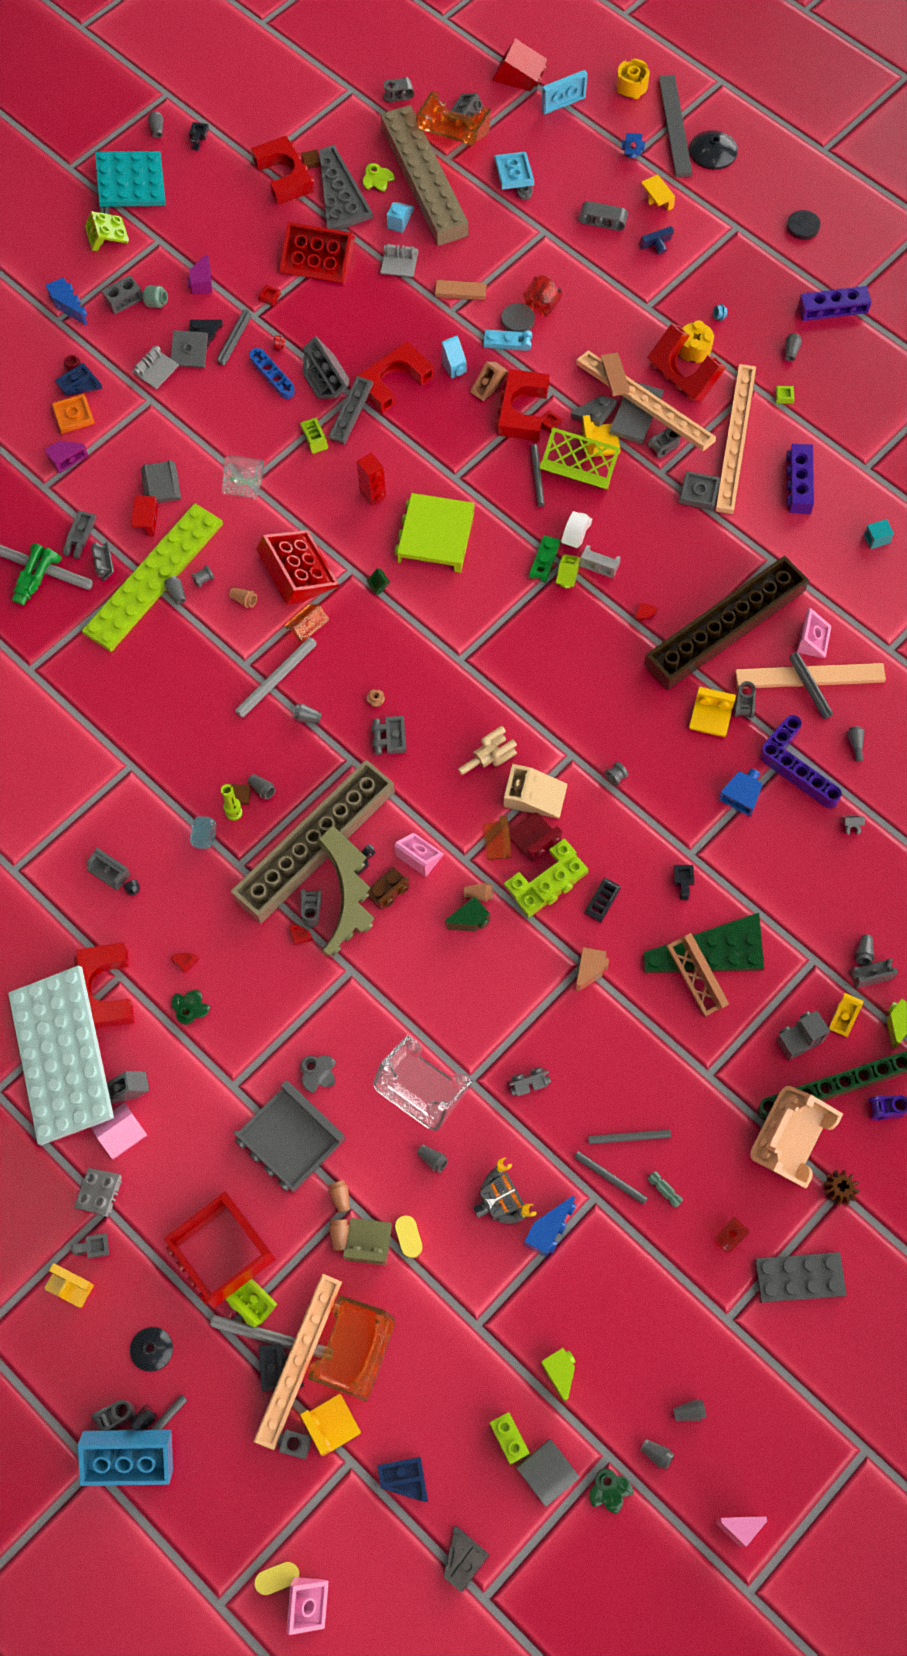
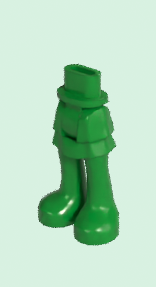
(29, 583)

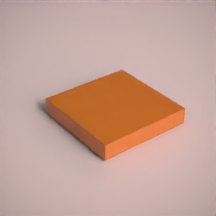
(73, 413)

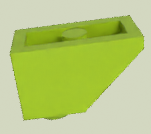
(568, 571)
(897, 1022)
(560, 1371)

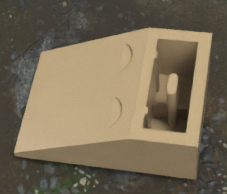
(534, 792)

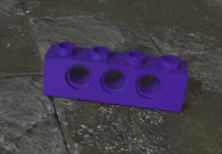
(834, 303)
(803, 502)

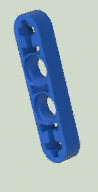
(273, 372)

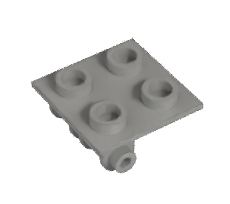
(399, 260)
(155, 367)
(98, 1192)

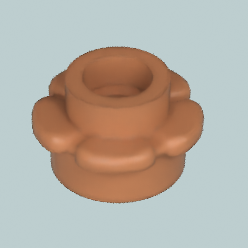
(375, 702)

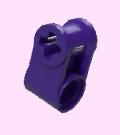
(884, 1107)

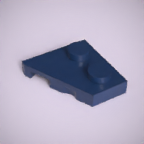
(78, 381)
(404, 1478)

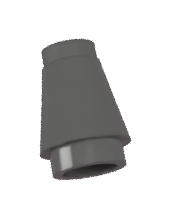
(156, 124)
(792, 346)
(175, 589)
(307, 714)
(263, 787)
(865, 950)
(434, 1159)
(690, 1411)
(657, 1454)

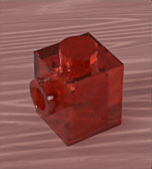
(731, 1235)

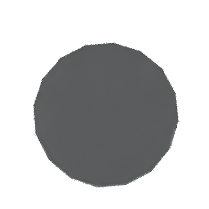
(518, 317)

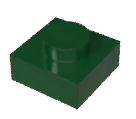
(378, 581)

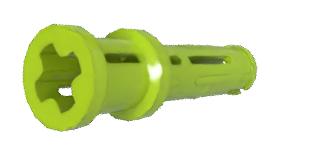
(231, 804)

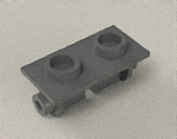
(103, 565)
(536, 1078)

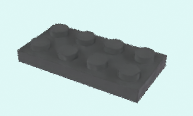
(800, 1277)

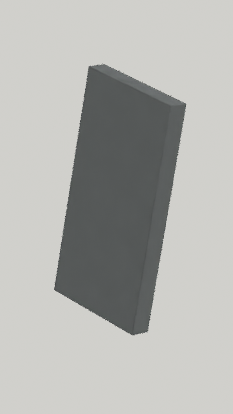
(631, 420)

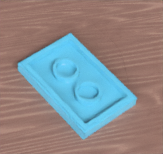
(564, 92)
(514, 170)

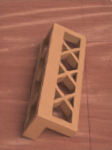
(704, 971)

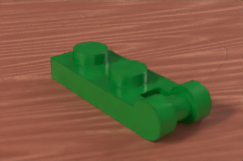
(545, 558)

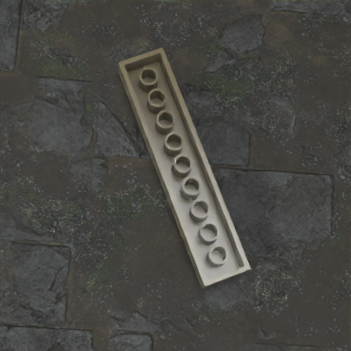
(424, 175)
(299, 852)

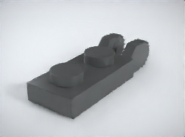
(79, 533)

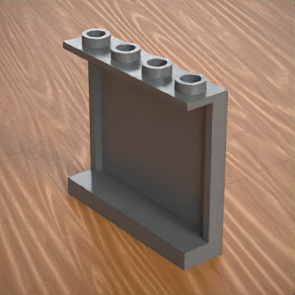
(289, 1137)

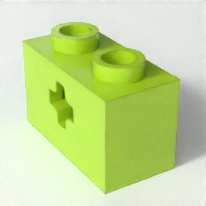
(509, 1438)

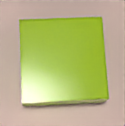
(784, 394)

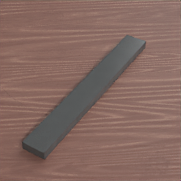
(675, 126)

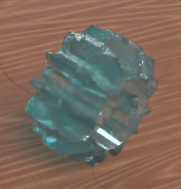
(203, 832)

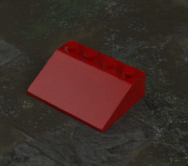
(316, 252)
(296, 565)

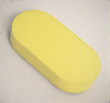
(408, 1236)
(276, 1578)

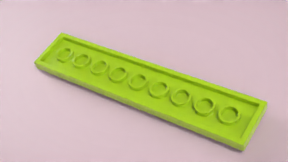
(147, 581)

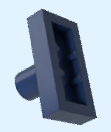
(657, 239)

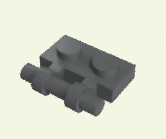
(395, 735)

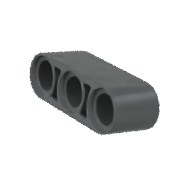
(603, 216)

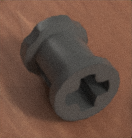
(202, 576)

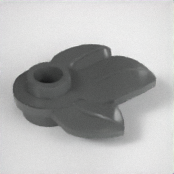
(320, 1074)

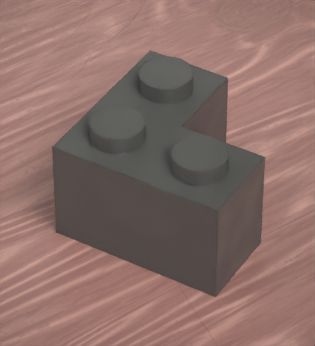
(804, 1036)

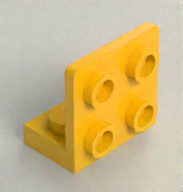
(599, 434)
(712, 712)
(331, 1424)

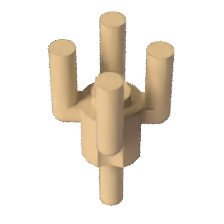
(490, 752)

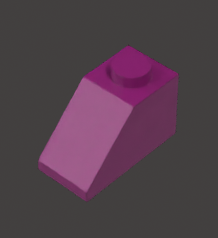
(200, 277)
(65, 454)

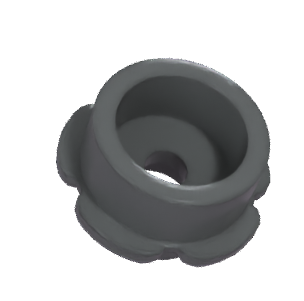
(525, 192)

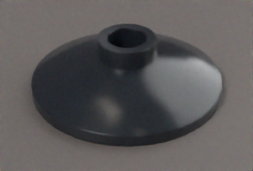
(159, 1356)

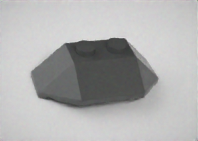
(323, 370)

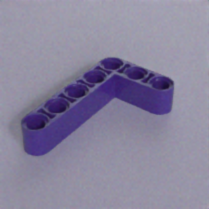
(796, 766)

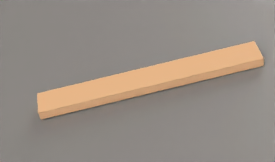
(821, 674)
(297, 1362)

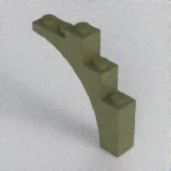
(352, 915)

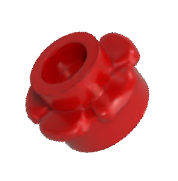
(279, 342)

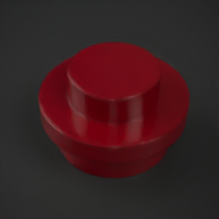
(71, 362)

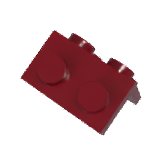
(535, 836)

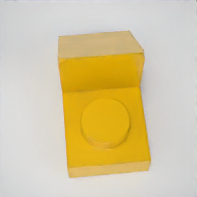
(845, 1014)

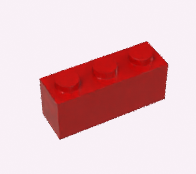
(371, 479)

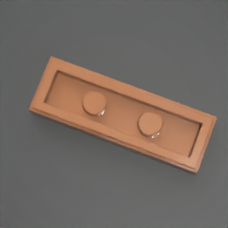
(460, 290)
(615, 374)

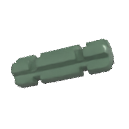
(665, 1189)

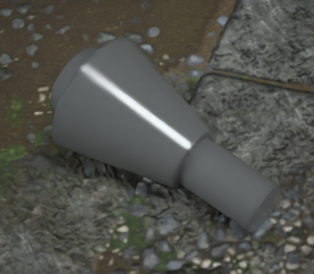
(856, 739)

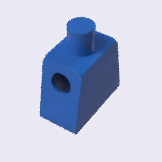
(742, 792)

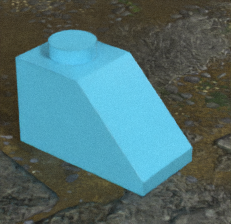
(399, 216)
(453, 357)

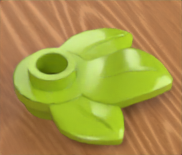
(377, 179)

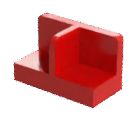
(145, 513)

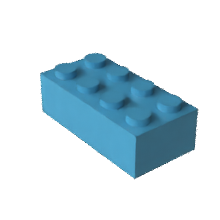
(125, 1457)

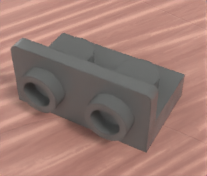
(468, 104)

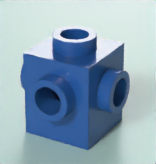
(640, 145)

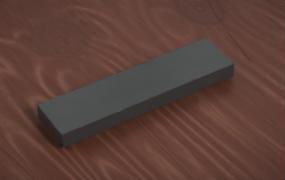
(351, 410)

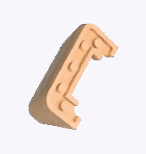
(792, 1133)

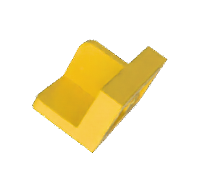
(658, 192)
(68, 1286)

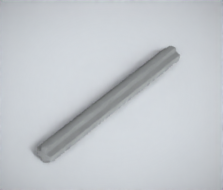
(51, 569)
(275, 678)
(259, 1333)

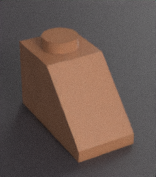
(489, 380)
(591, 967)

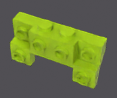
(551, 883)

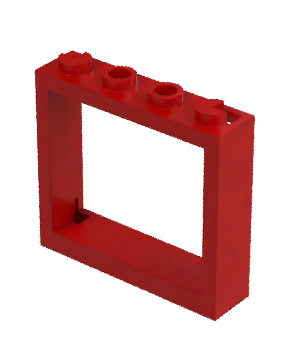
(197, 1222)

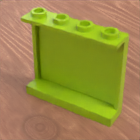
(435, 530)

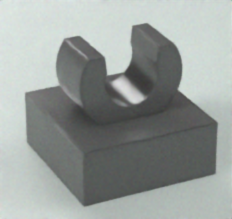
(852, 821)

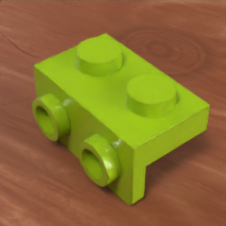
(252, 1303)

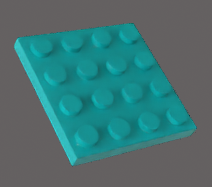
(130, 179)

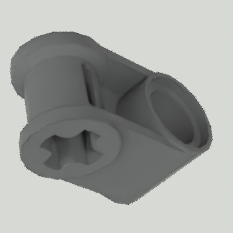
(399, 89)
(664, 443)
(745, 703)
(311, 904)
(109, 1418)

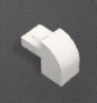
(576, 529)

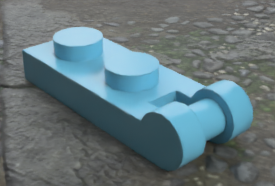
(508, 340)

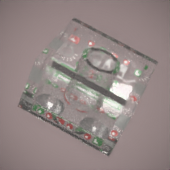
(242, 476)

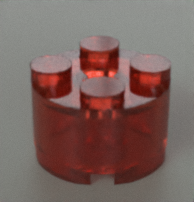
(542, 295)

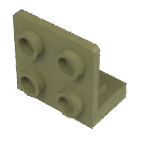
(368, 1242)

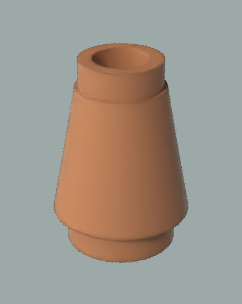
(244, 597)
(481, 891)
(340, 1195)
(339, 1234)

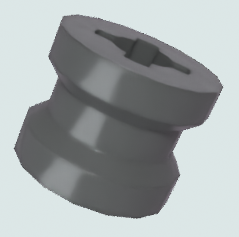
(616, 773)

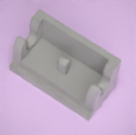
(599, 563)

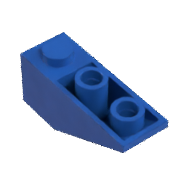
(65, 300)
(545, 1230)

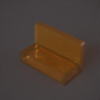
(307, 622)
(498, 839)

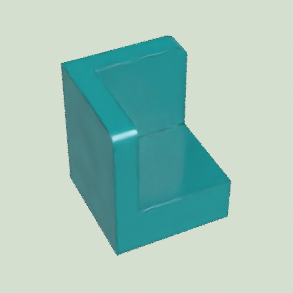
(878, 534)

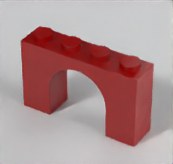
(282, 152)
(665, 356)
(403, 358)
(519, 385)
(94, 962)

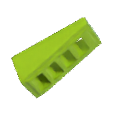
(314, 436)

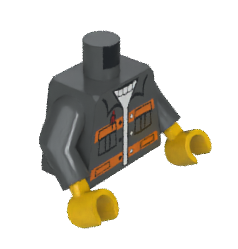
(501, 1197)

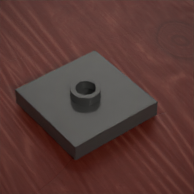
(189, 348)
(699, 490)

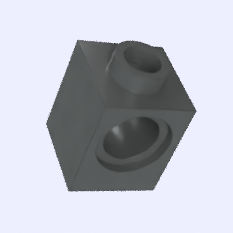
(302, 1451)

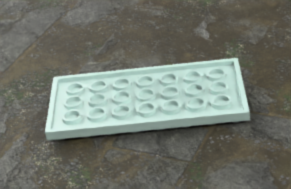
(60, 1055)

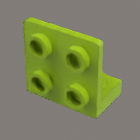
(105, 227)

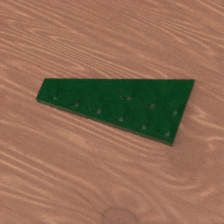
(725, 948)

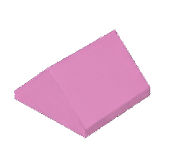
(814, 635)
(417, 853)
(119, 1133)
(741, 1529)
(307, 1605)

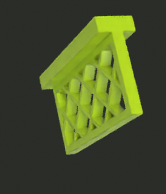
(570, 471)

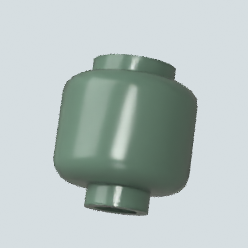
(154, 296)

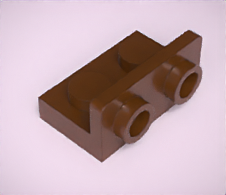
(388, 888)

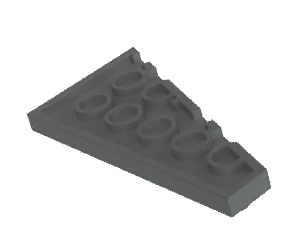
(342, 197)

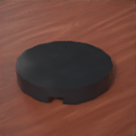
(803, 224)

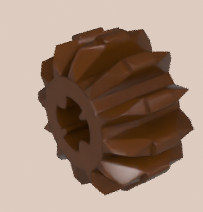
(845, 1196)

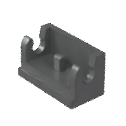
(107, 869)
(873, 973)

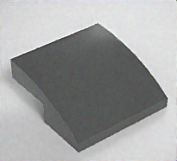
(547, 1472)

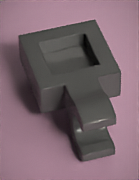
(95, 1246)

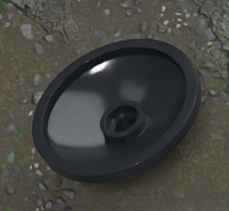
(713, 149)

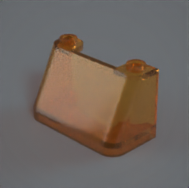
(462, 128)
(354, 1349)

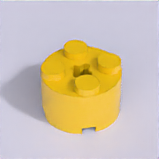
(632, 78)
(699, 342)

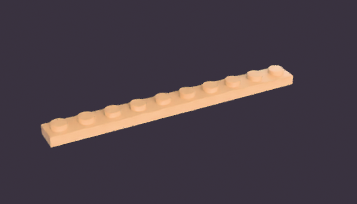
(652, 405)
(735, 439)

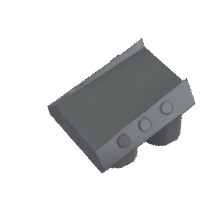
(161, 481)

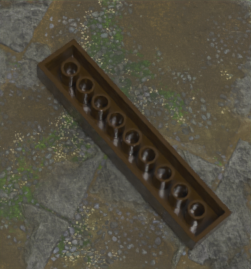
(725, 622)

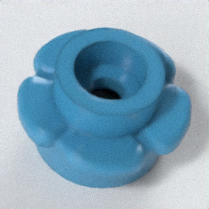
(719, 312)

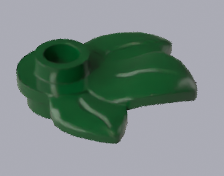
(191, 1004)
(612, 1493)

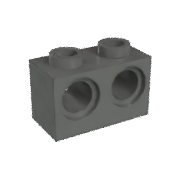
(122, 294)

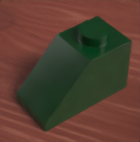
(469, 917)

